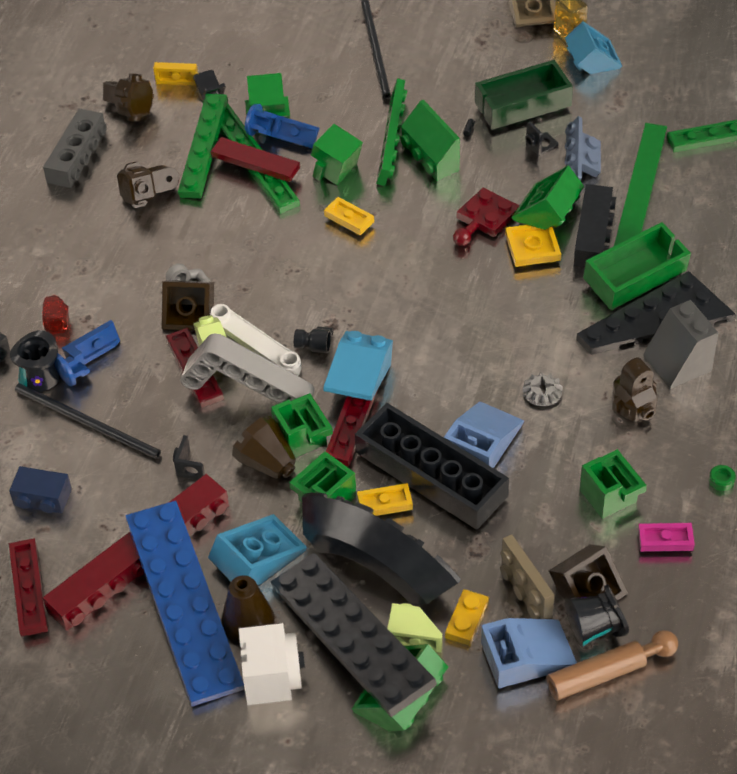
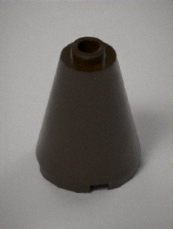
(245, 607)

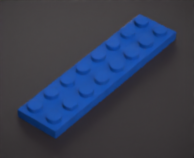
(184, 603)

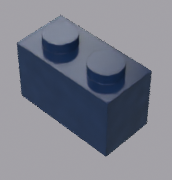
(40, 490)

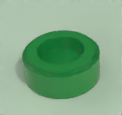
(722, 477)

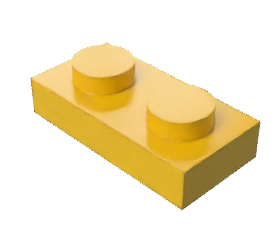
(175, 73)
(349, 216)
(387, 499)
(466, 617)

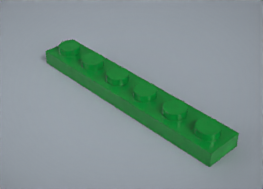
(391, 137)
(203, 142)

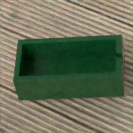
(523, 94)

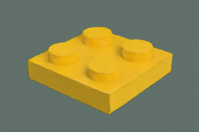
(532, 245)

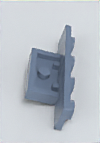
(582, 150)

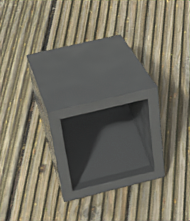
(682, 345)

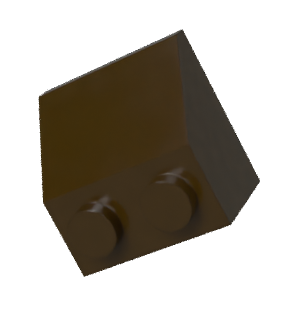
(185, 303)
(587, 573)

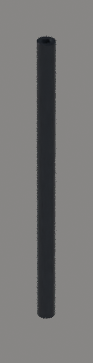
(376, 49)
(88, 421)

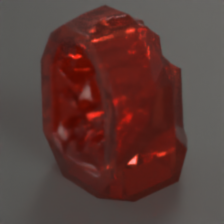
(55, 315)

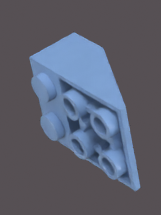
(484, 432)
(525, 649)

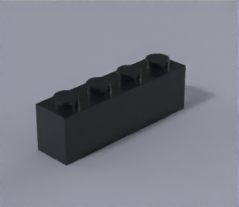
(594, 223)

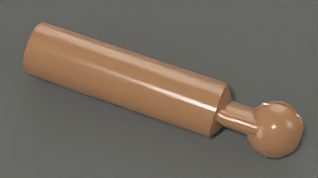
(609, 665)

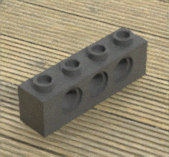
(74, 148)

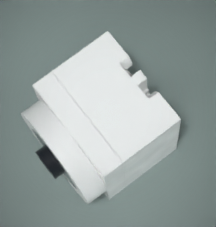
(270, 663)

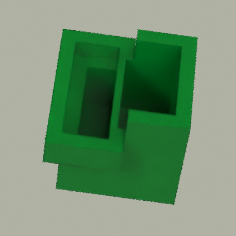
(268, 92)
(336, 154)
(302, 424)
(326, 476)
(610, 483)

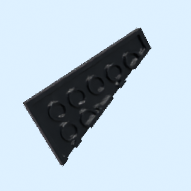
(644, 316)

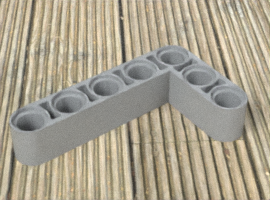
(243, 366)

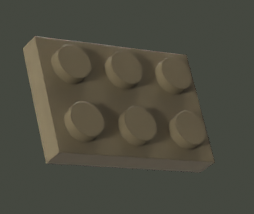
(526, 580)

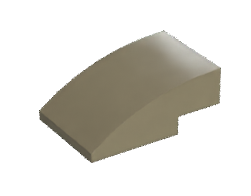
(532, 12)

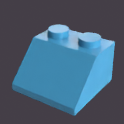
(591, 50)

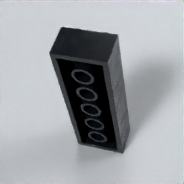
(432, 465)

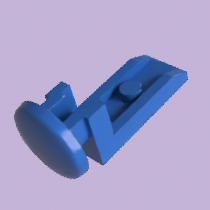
(279, 127)
(85, 350)

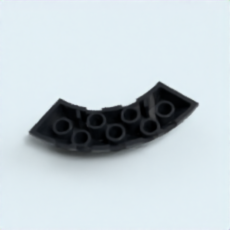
(379, 545)

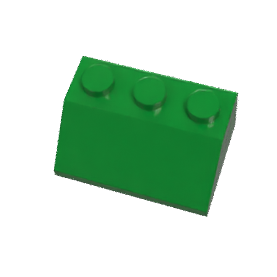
(431, 141)
(550, 200)
(369, 709)

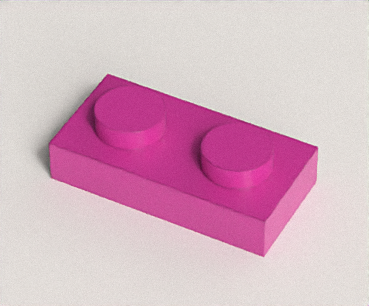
(666, 537)

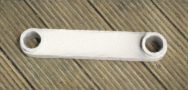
(256, 340)

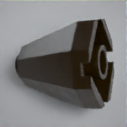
(265, 449)

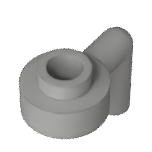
(181, 273)

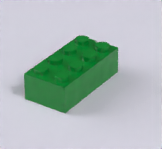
(636, 265)

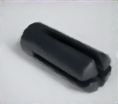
(468, 128)

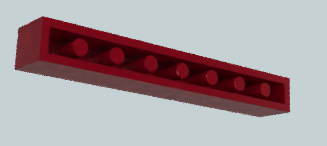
(120, 563)

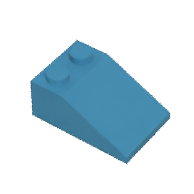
(359, 365)
(256, 549)

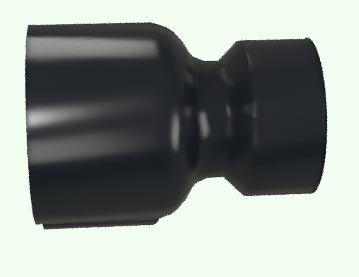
(317, 340)

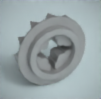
(535, 395)

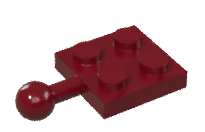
(484, 212)

